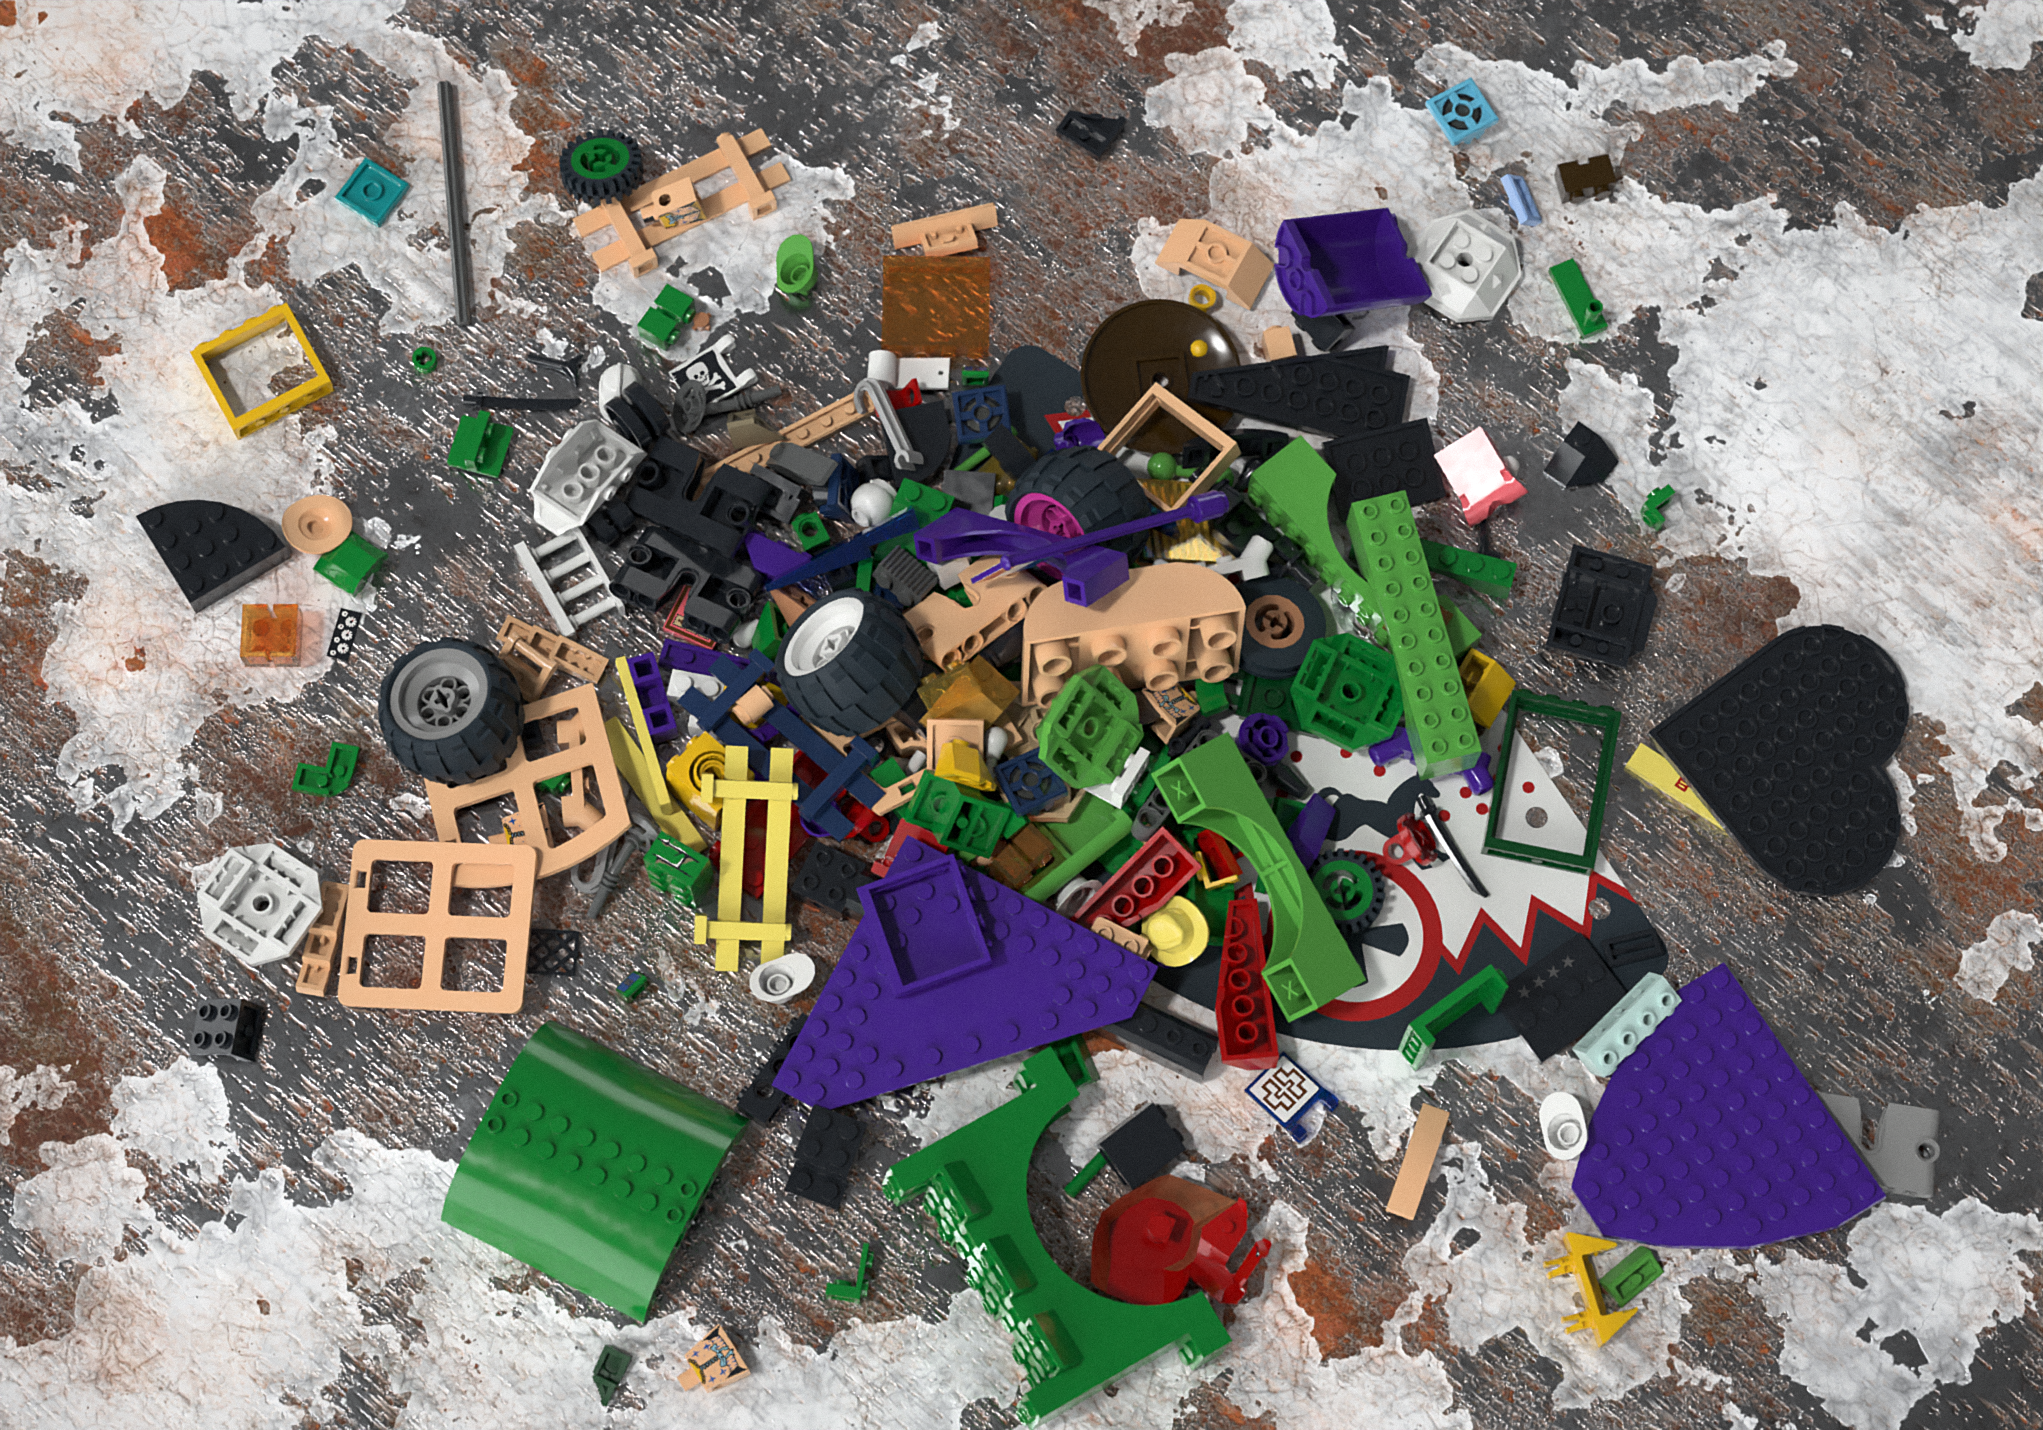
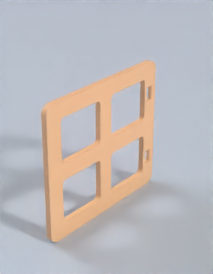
(439, 926)

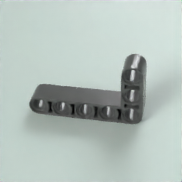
(1157, 815)

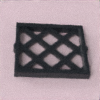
(554, 933)

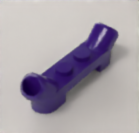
(1398, 746)

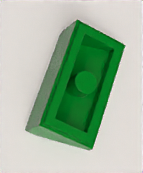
(1076, 1060)

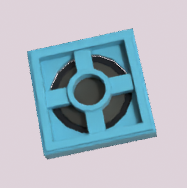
(1459, 112)

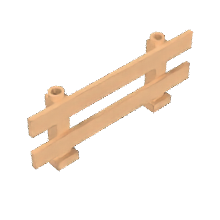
(638, 245)

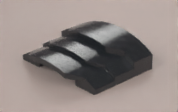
(1602, 608)

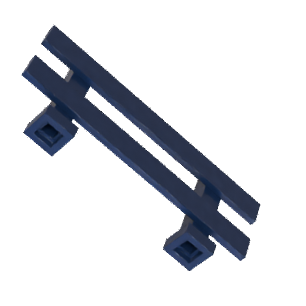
(841, 771)

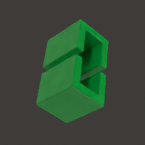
(663, 324)

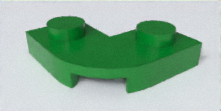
(331, 779)

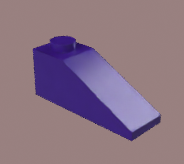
(1310, 829)

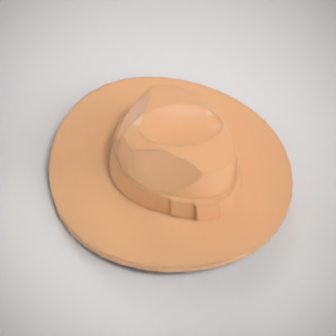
(317, 524)

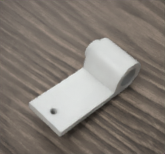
(898, 372)

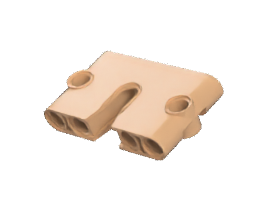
(959, 632)

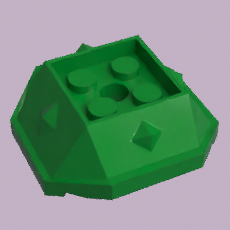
(1354, 666)

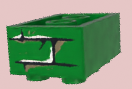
(678, 870)

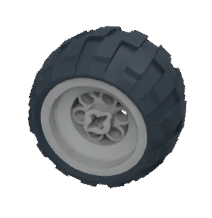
(437, 687)

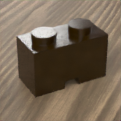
(1585, 180)

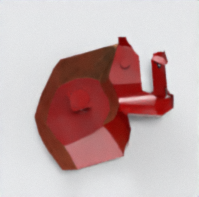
(1171, 1233)

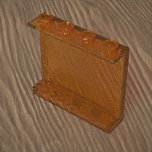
(936, 306)

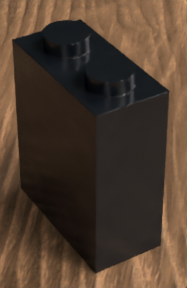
(1140, 1145)

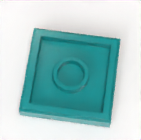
(372, 192)

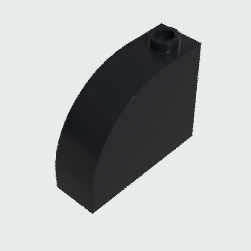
(929, 434)

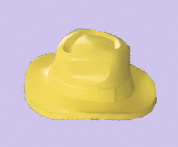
(1176, 932)

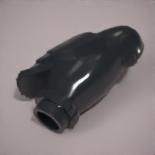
(1006, 648)

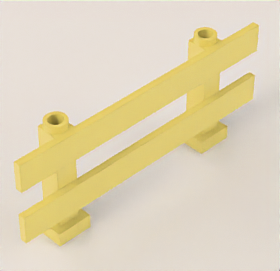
(735, 790)

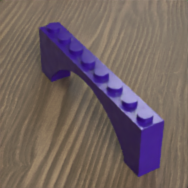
(962, 533)

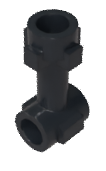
(1177, 745)

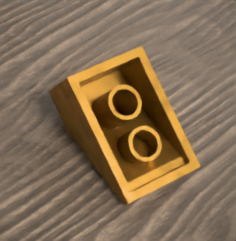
(987, 705)

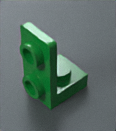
(843, 1291)

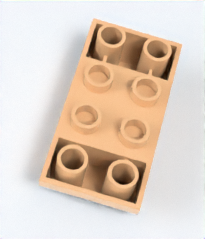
(1148, 632)

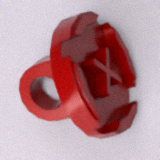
(862, 818)
(1415, 841)

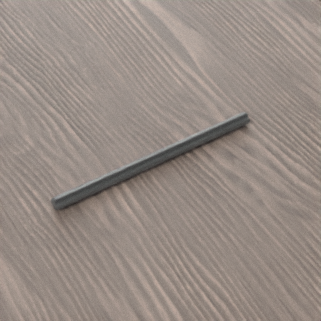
(454, 203)

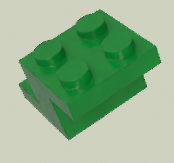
(957, 814)

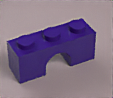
(652, 698)

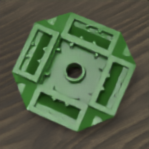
(1090, 728)

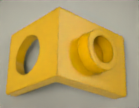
(1204, 875)

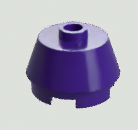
(1263, 738)

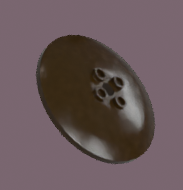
(1147, 342)

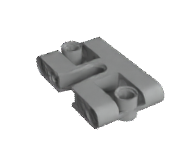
(1896, 1143)

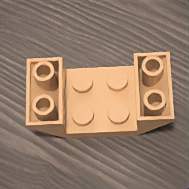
(1218, 258)

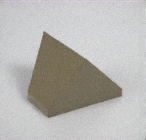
(750, 429)

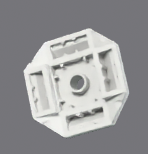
(1473, 290)
(242, 882)

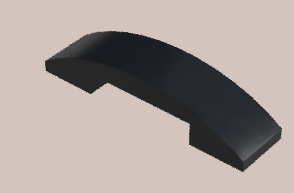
(1250, 441)

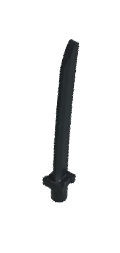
(518, 403)
(1429, 813)

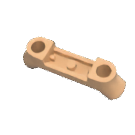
(575, 808)

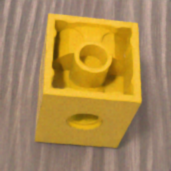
(684, 775)

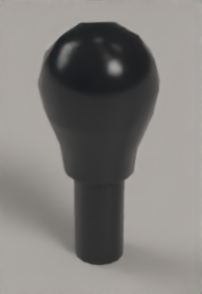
(1244, 478)

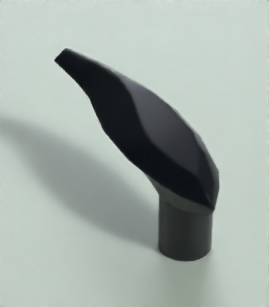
(1483, 542)

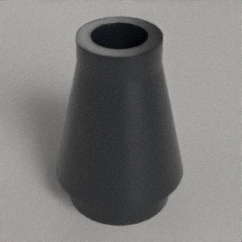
(1286, 779)

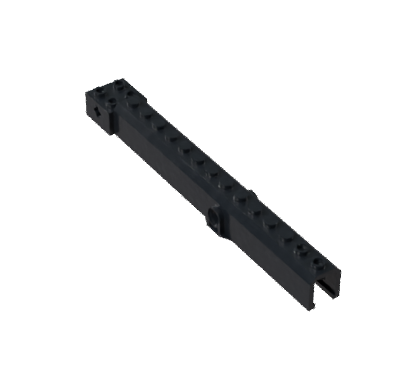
(830, 885)

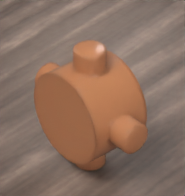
(701, 321)

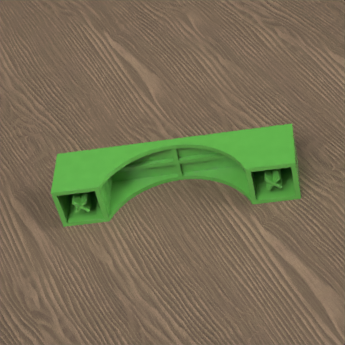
(1295, 496)
(1429, 679)
(1308, 953)

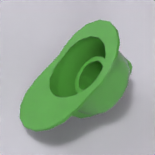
(796, 265)

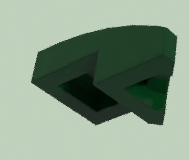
(609, 1372)

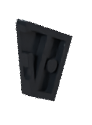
(1090, 132)

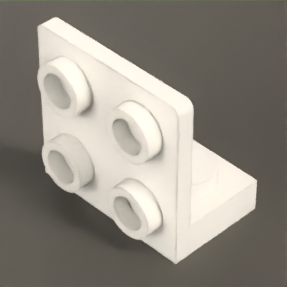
(1119, 791)

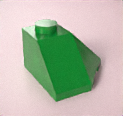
(770, 631)

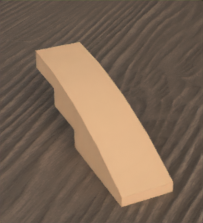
(570, 655)
(323, 940)
(1417, 1161)

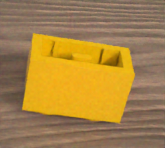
(1485, 686)

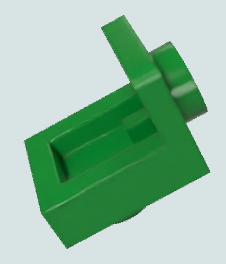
(1656, 501)
(555, 785)

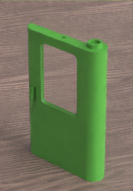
(1077, 844)

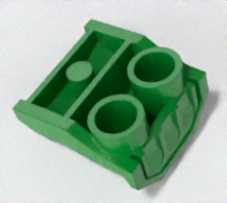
(350, 564)

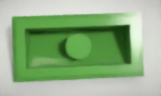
(1631, 1275)

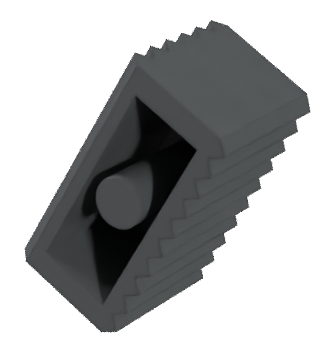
(905, 577)

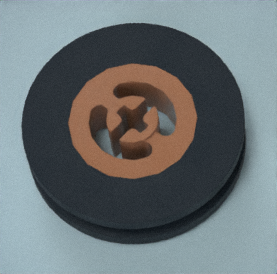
(1283, 604)

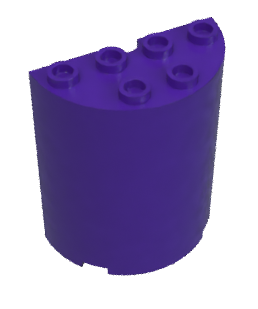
(1346, 264)

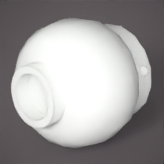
(872, 502)

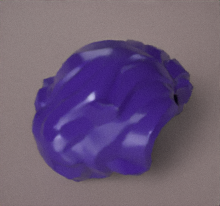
(1079, 433)

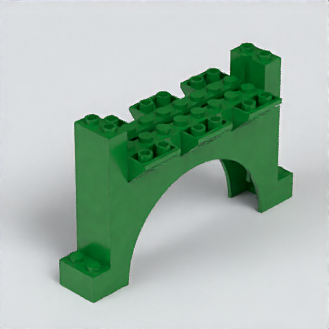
(1061, 1331)

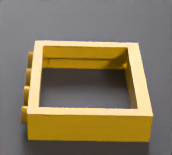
(279, 406)

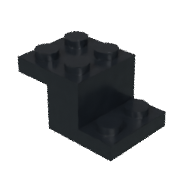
(825, 1158)

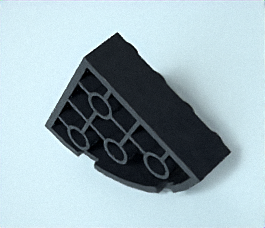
(211, 547)

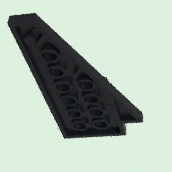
(1315, 393)

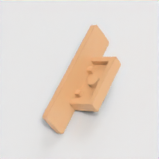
(946, 232)

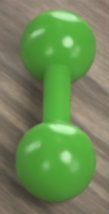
(1164, 467)

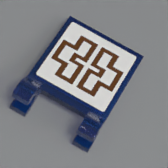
(1289, 1094)

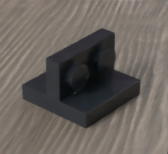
(784, 496)

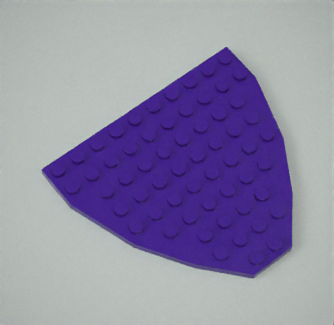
(1716, 1136)

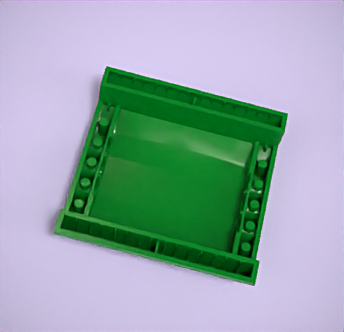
(590, 1168)

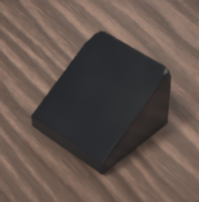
(874, 467)

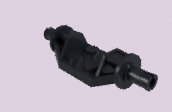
(1242, 523)

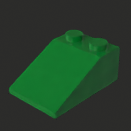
(928, 505)

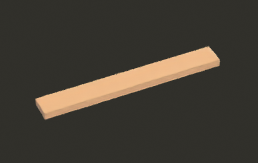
(803, 433)

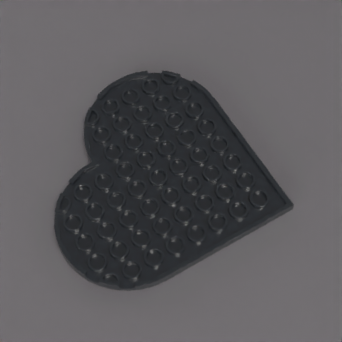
(1795, 756)

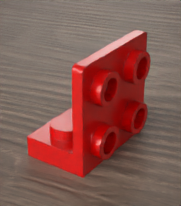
(903, 829)

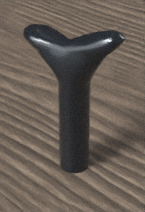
(567, 367)

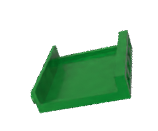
(1485, 987)

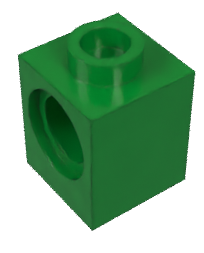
(810, 521)

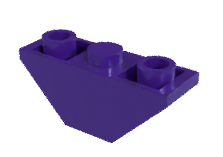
(771, 557)

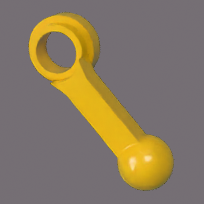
(1199, 347)

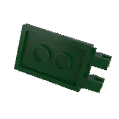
(1266, 697)

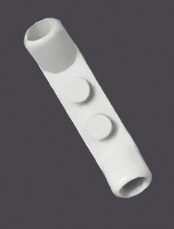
(1250, 564)

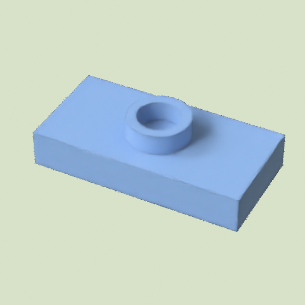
(1521, 200)

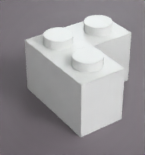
(682, 681)

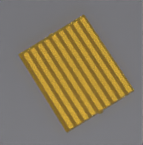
(1195, 541)

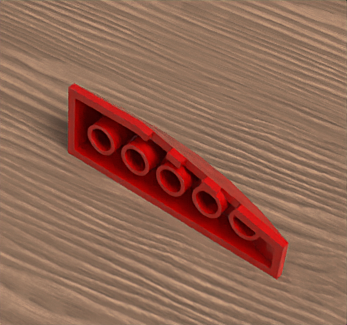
(1142, 882)
(1243, 995)

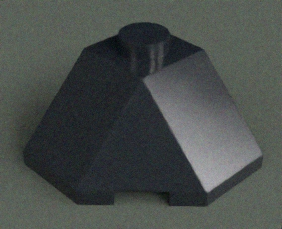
(1581, 459)

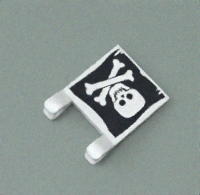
(713, 372)

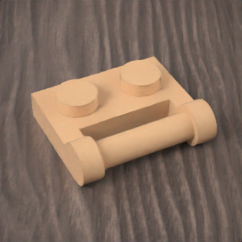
(529, 680)

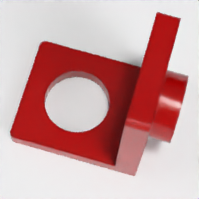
(901, 398)

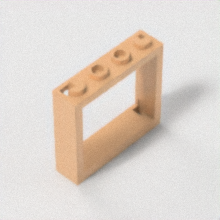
(1145, 407)

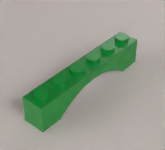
(1476, 570)

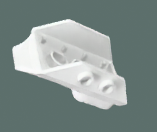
(582, 475)

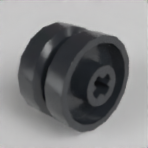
(637, 415)

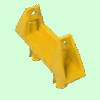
(1578, 1250)

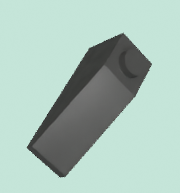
(800, 464)

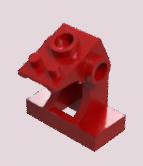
(1219, 854)

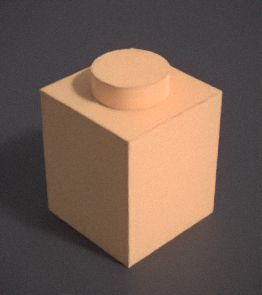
(1278, 343)

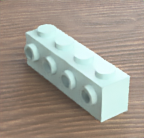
(1627, 1024)

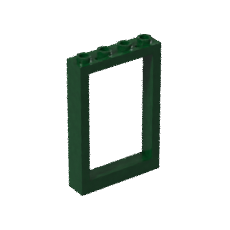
(1573, 711)

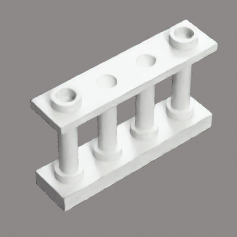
(543, 580)

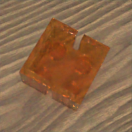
(270, 638)
(1022, 853)

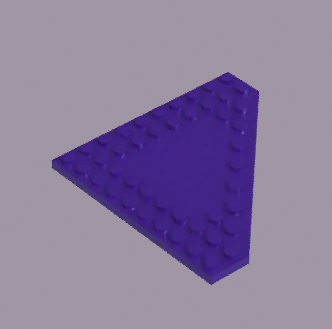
(1041, 988)

